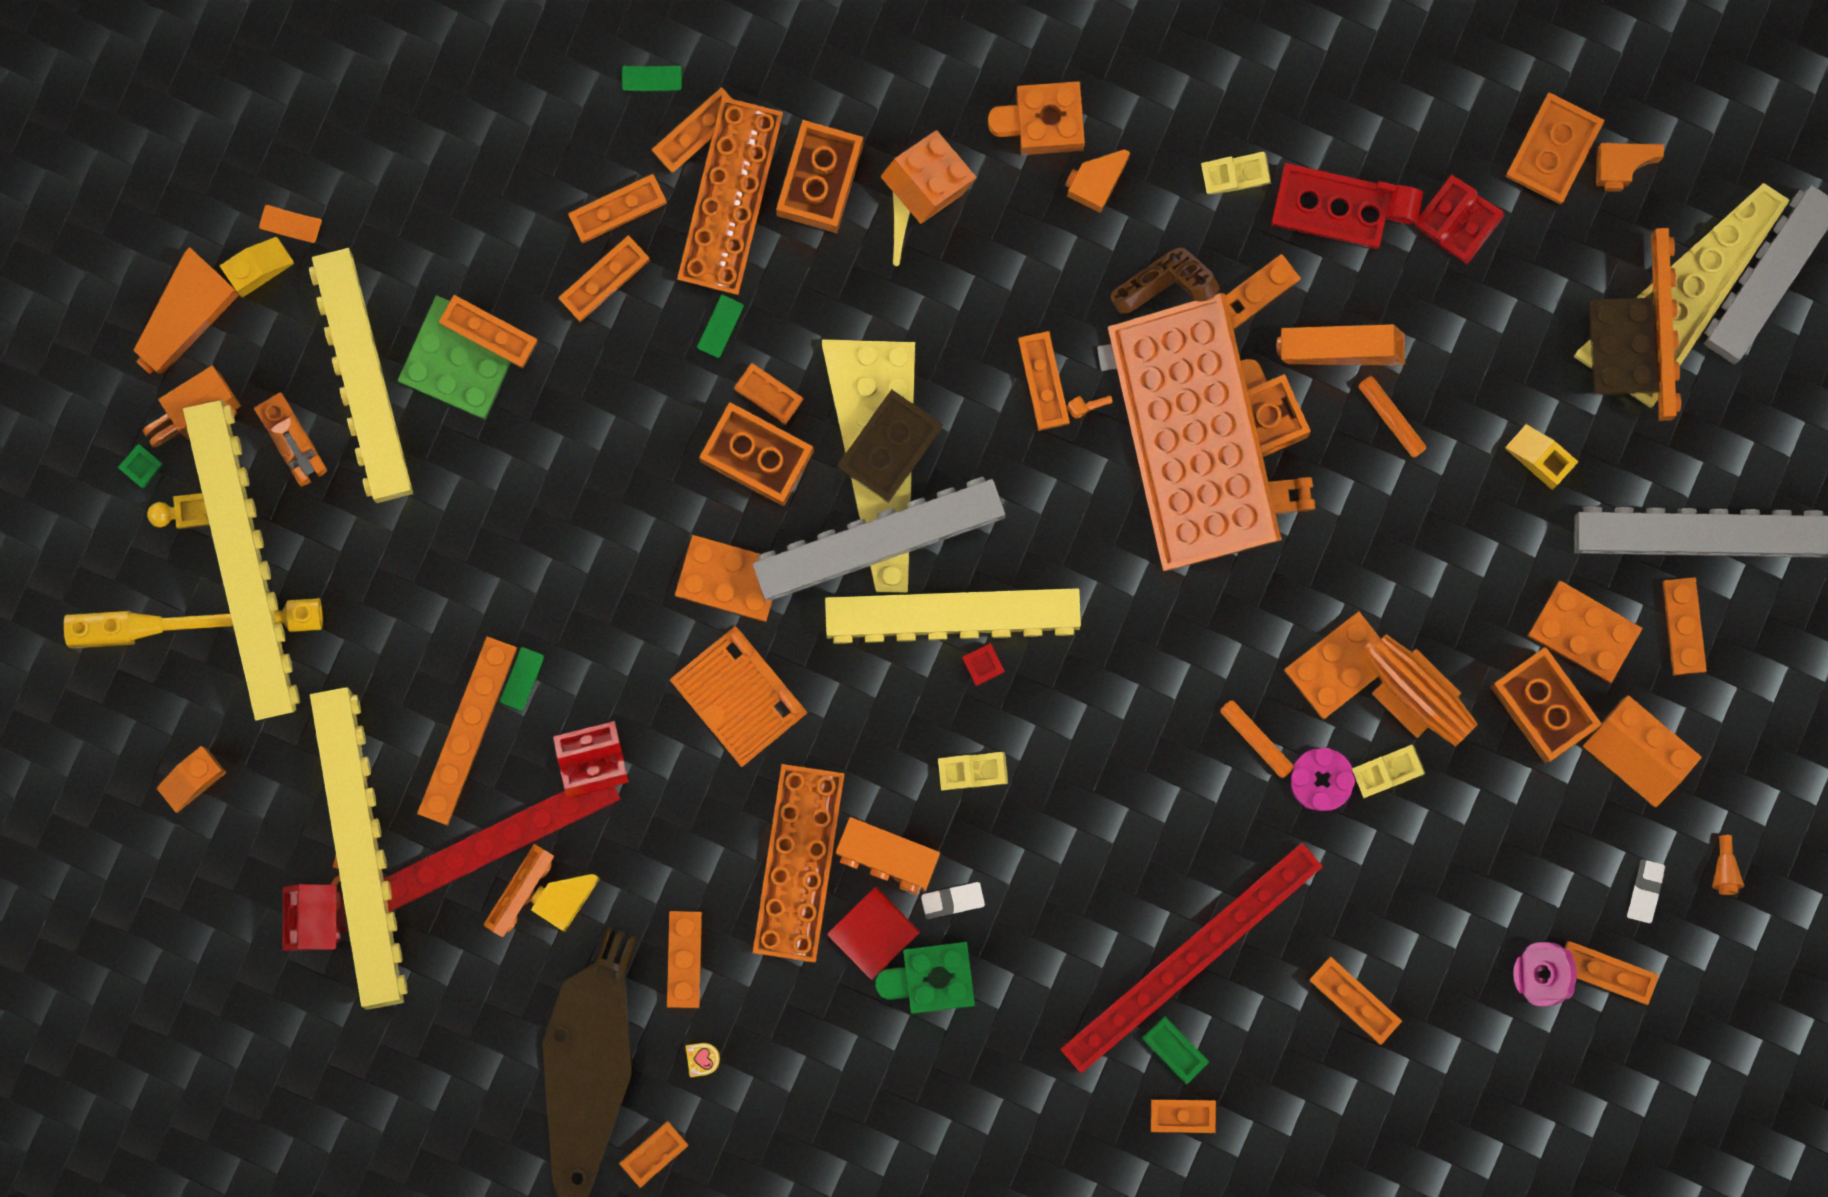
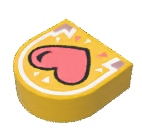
(702, 1059)

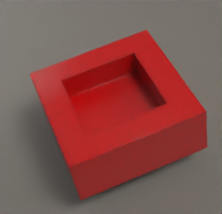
(983, 664)

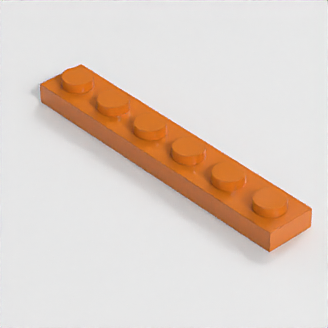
(1664, 311)
(467, 731)

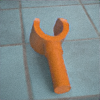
(1078, 407)

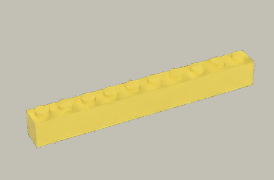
(240, 559)
(357, 848)

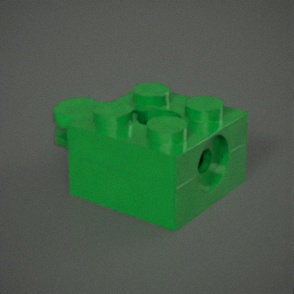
(932, 979)

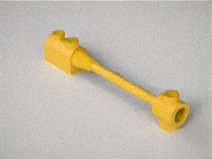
(125, 627)

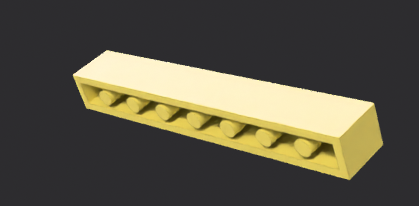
(362, 376)
(953, 614)

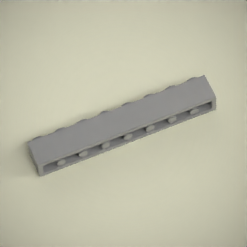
(1701, 533)
(879, 539)

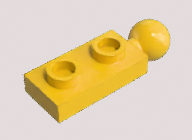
(187, 510)

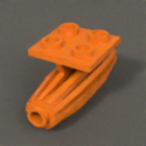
(1417, 691)

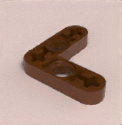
(1173, 267)

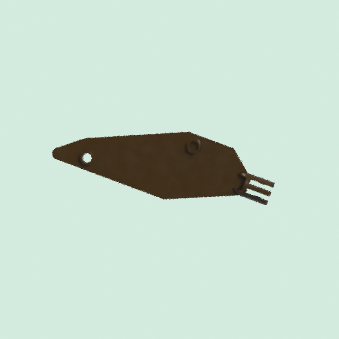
(587, 1065)

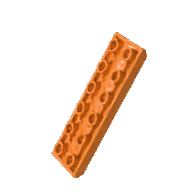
(730, 195)
(798, 863)

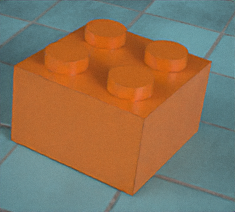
(928, 176)

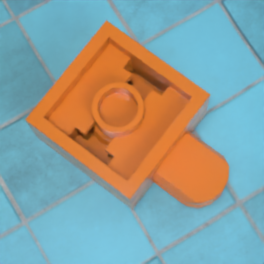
(1045, 118)
(200, 389)
(1274, 409)

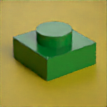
(141, 466)

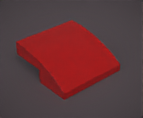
(1459, 219)
(590, 759)
(873, 933)

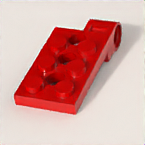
(1391, 201)

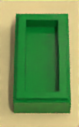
(1175, 1050)

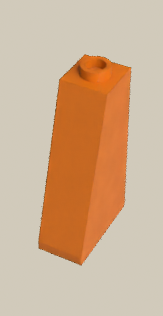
(184, 312)
(1343, 345)

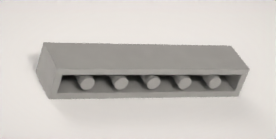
(1770, 277)

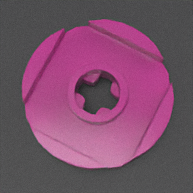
(1320, 797)
(1562, 969)

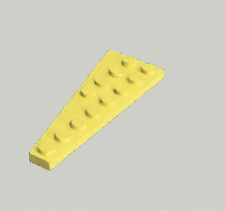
(1711, 270)
(860, 380)

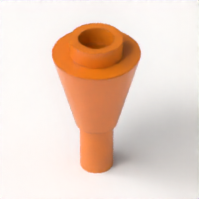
(1727, 874)

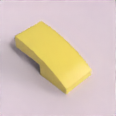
(1236, 173)
(973, 771)
(1388, 771)

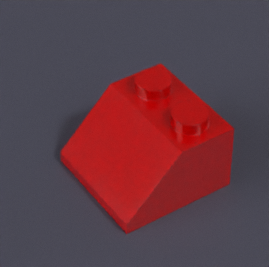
(310, 917)

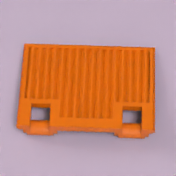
(737, 696)

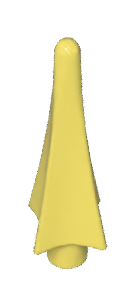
(901, 217)

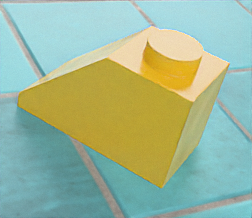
(256, 265)
(563, 899)

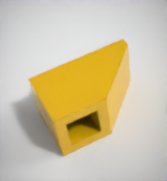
(1541, 456)

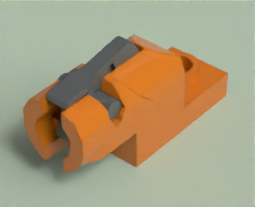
(290, 438)

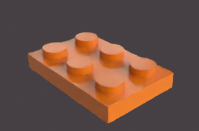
(1554, 148)
(722, 579)
(1585, 632)
(1335, 666)

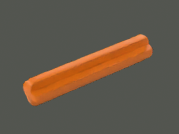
(1392, 416)
(1257, 739)

